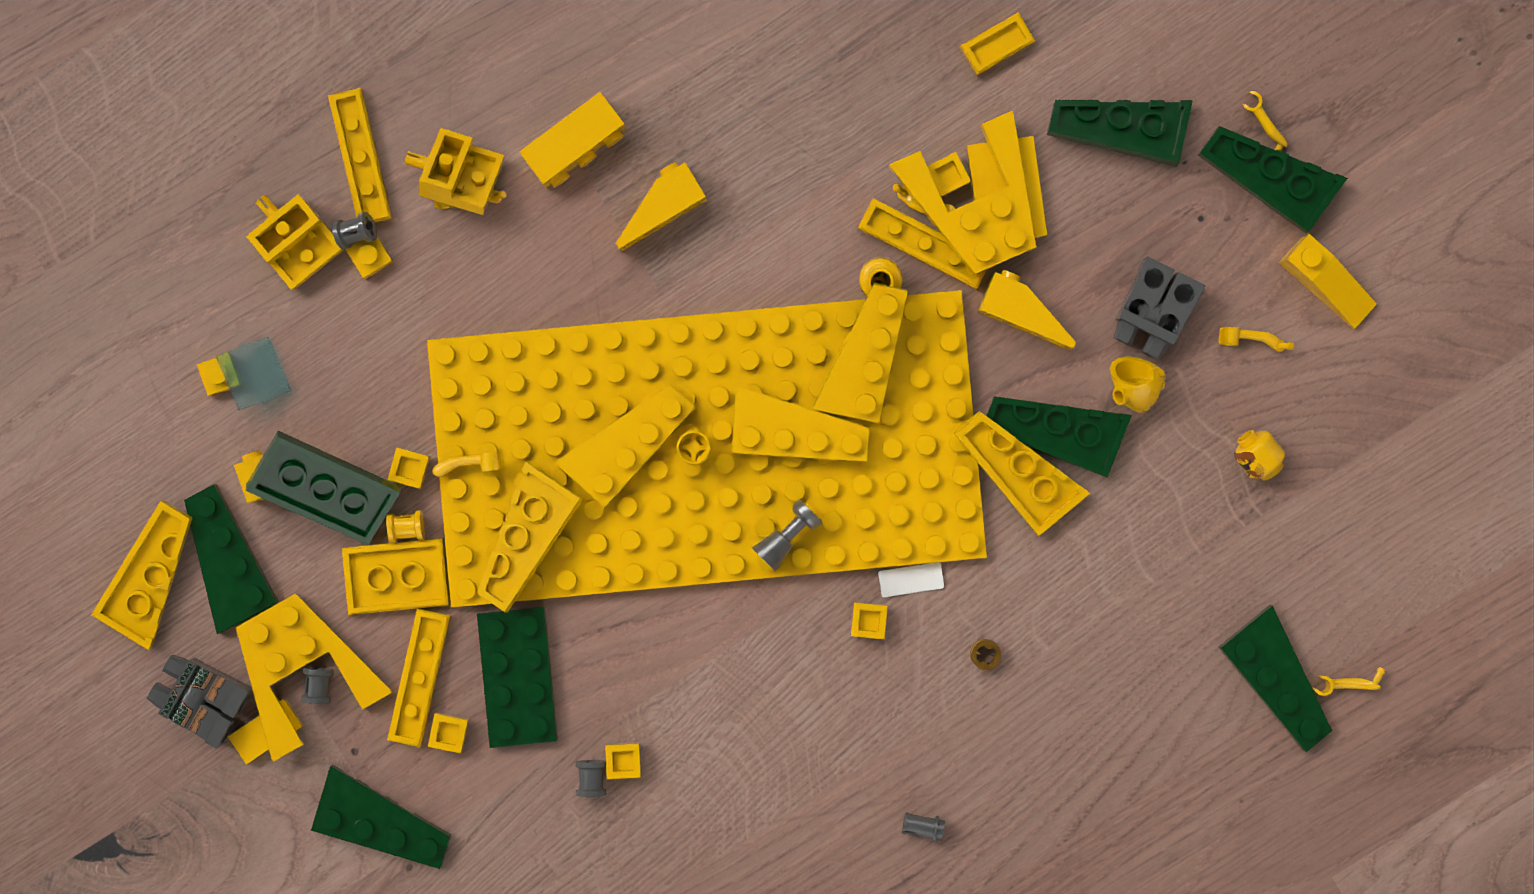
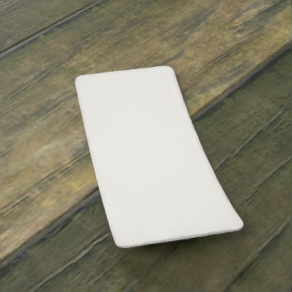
(911, 579)

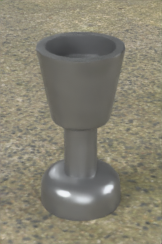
(777, 545)

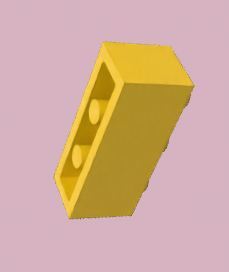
(574, 141)

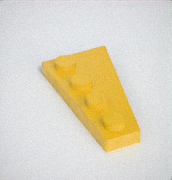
(863, 367)
(789, 430)
(621, 449)
(1025, 478)
(532, 525)
(143, 582)

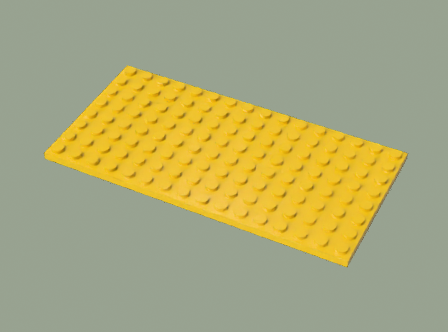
(696, 524)

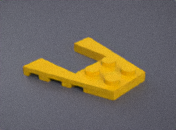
(991, 226)
(281, 644)

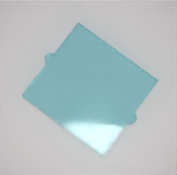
(253, 373)

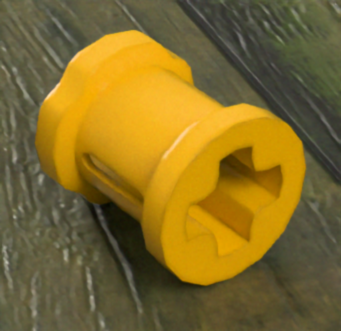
(405, 526)

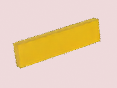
(360, 154)
(916, 241)
(419, 677)

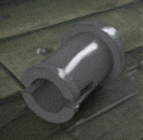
(923, 826)

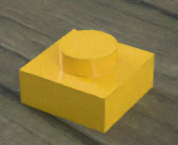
(949, 174)
(369, 257)
(212, 377)
(408, 468)
(869, 620)
(448, 732)
(623, 760)

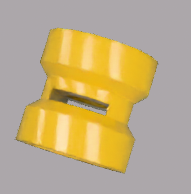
(690, 444)

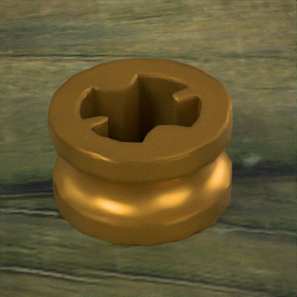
(982, 664)

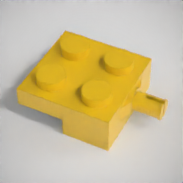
(457, 172)
(293, 240)

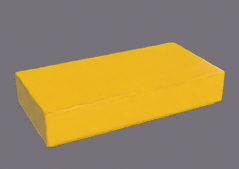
(997, 44)
(250, 738)

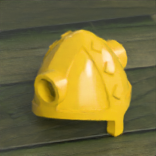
(1136, 383)

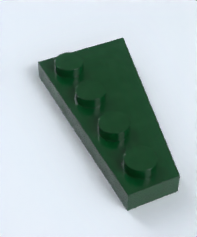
(1137, 129)
(1281, 182)
(1065, 432)
(228, 566)
(1273, 671)
(369, 819)

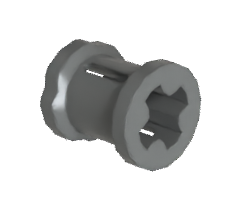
(344, 233)
(316, 685)
(591, 778)

